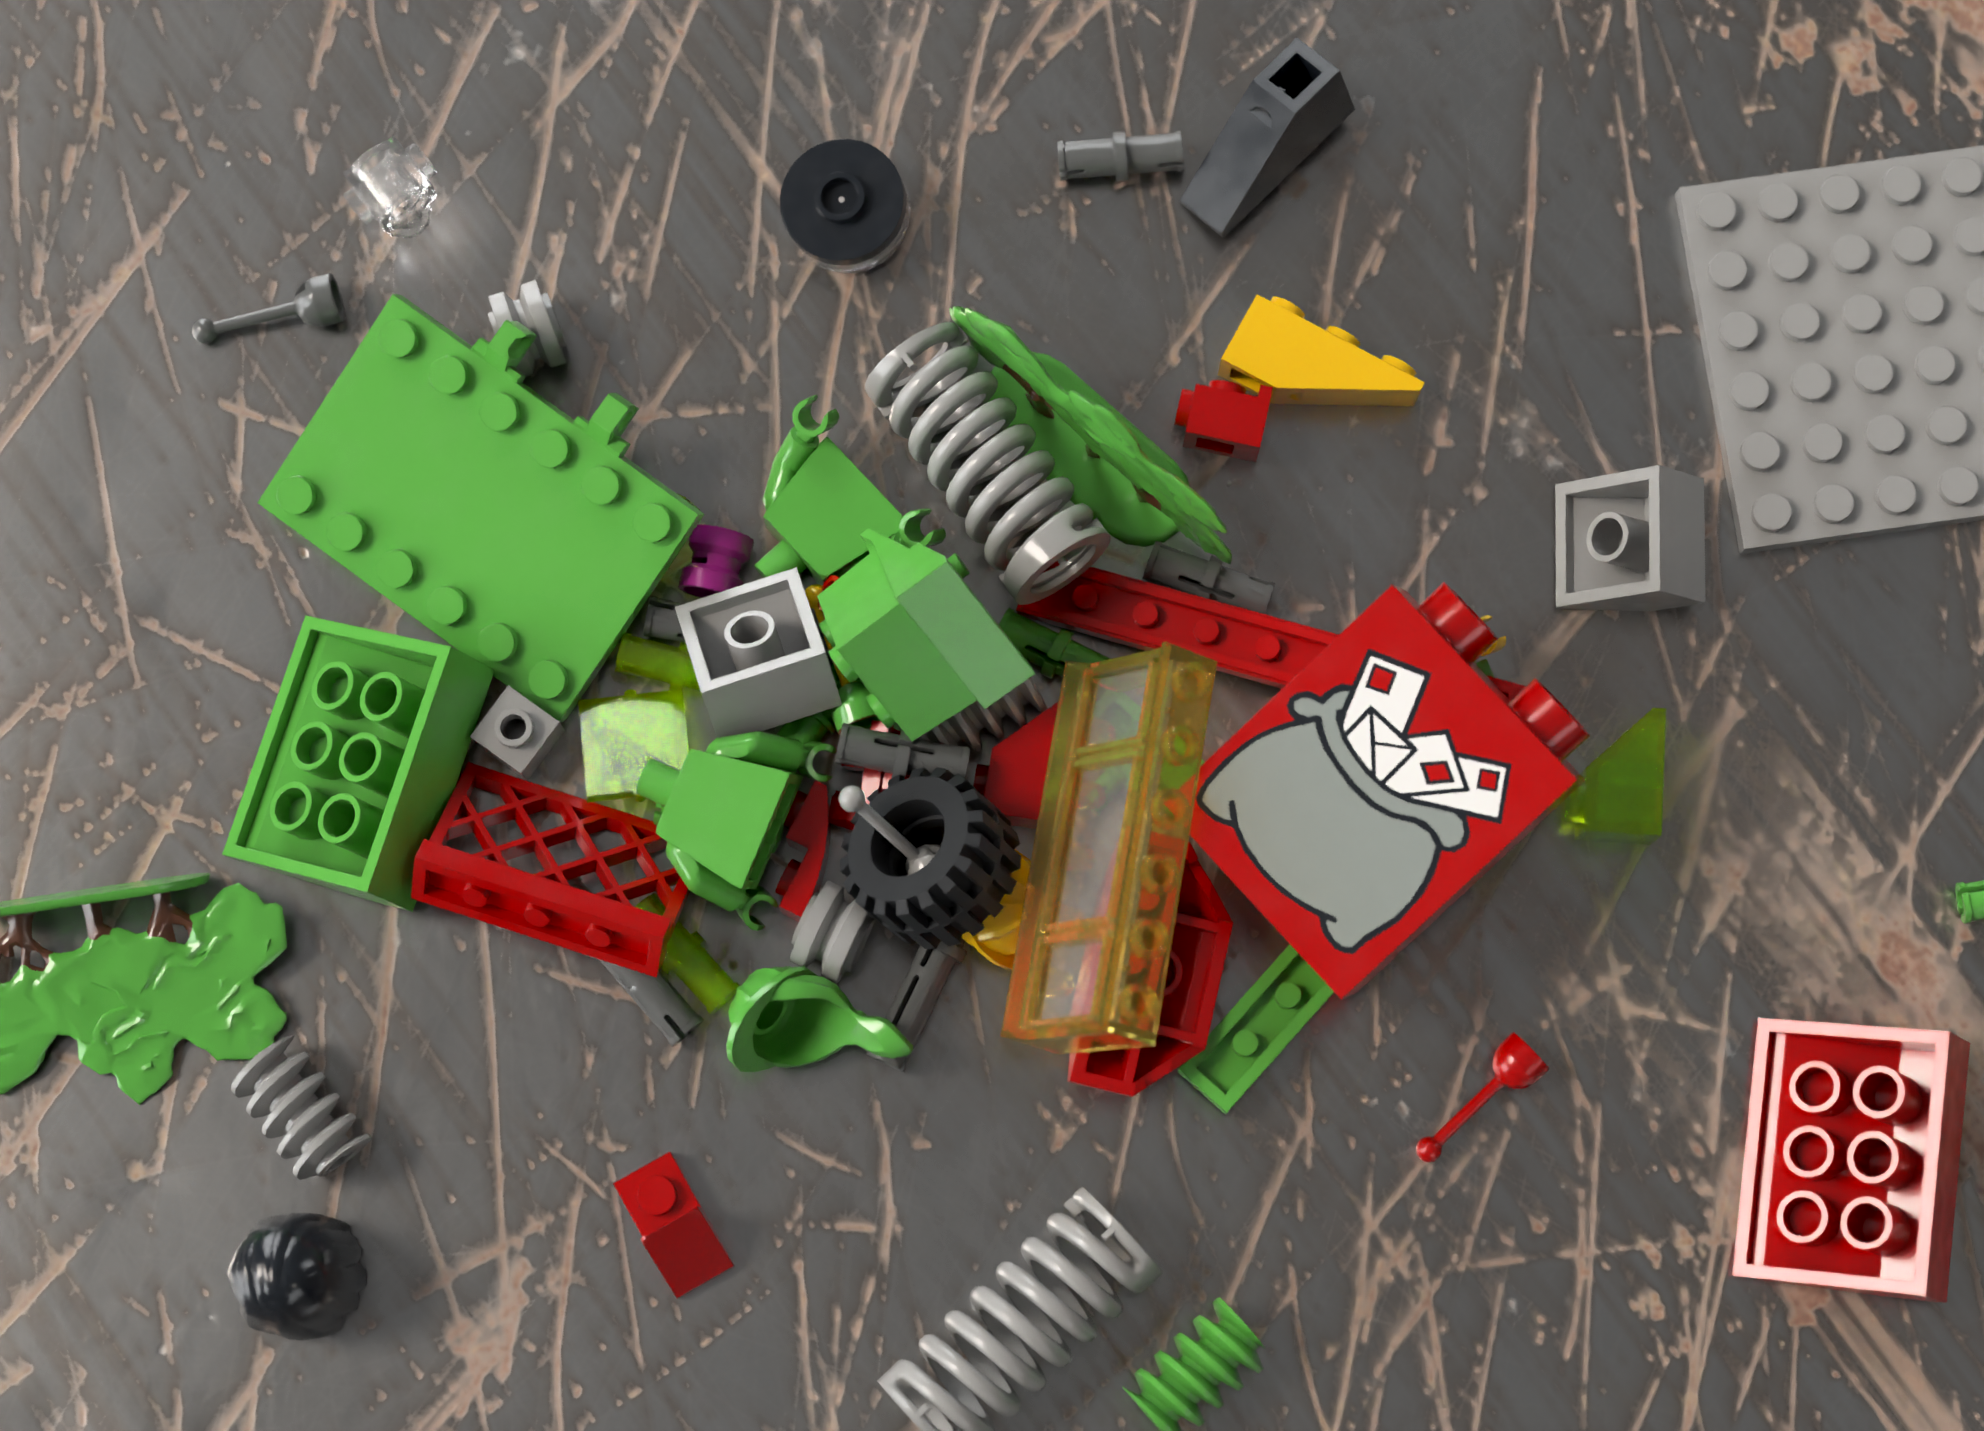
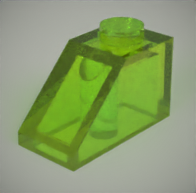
(1623, 787)

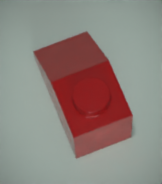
(1018, 770)

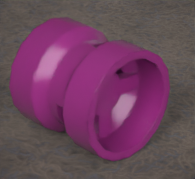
(715, 560)

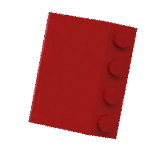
(1852, 1158)

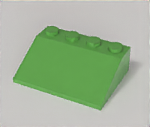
(358, 759)

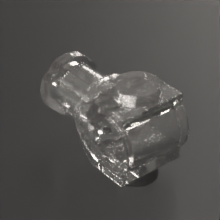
(392, 188)

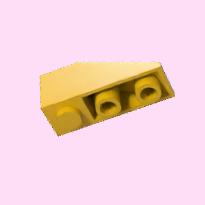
(1311, 363)

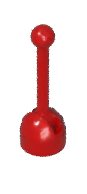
(1514, 1066)

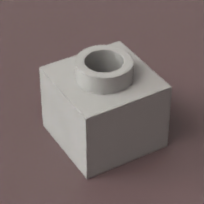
(529, 750)

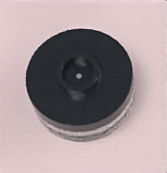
(845, 205)

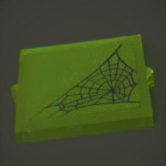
(626, 733)

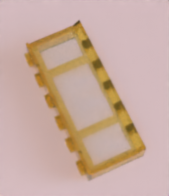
(1109, 852)

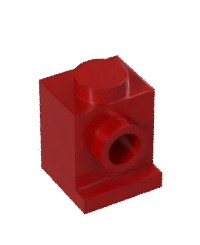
(1224, 419)

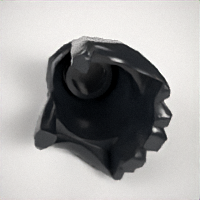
(297, 1275)

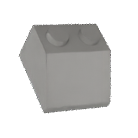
(1630, 541)
(758, 655)

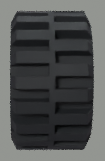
(960, 881)

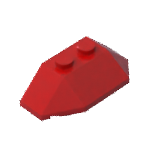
(1188, 1000)

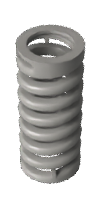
(999, 451)
(1106, 1244)

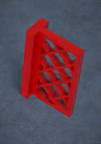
(544, 902)

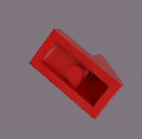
(673, 1225)

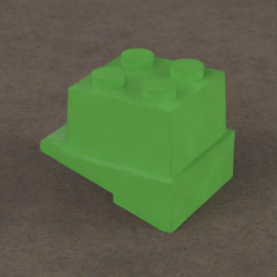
(917, 636)

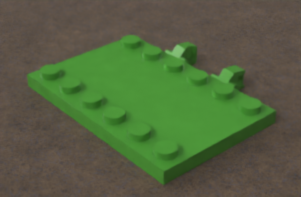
(483, 503)

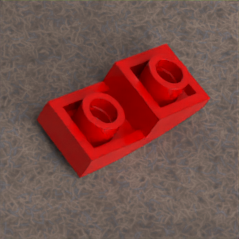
(810, 835)

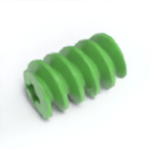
(1197, 1370)

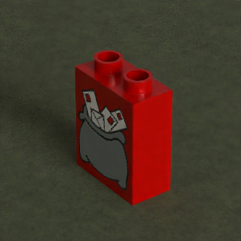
(1382, 784)

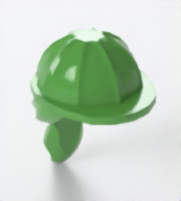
(799, 1019)

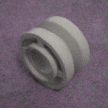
(538, 315)
(831, 932)

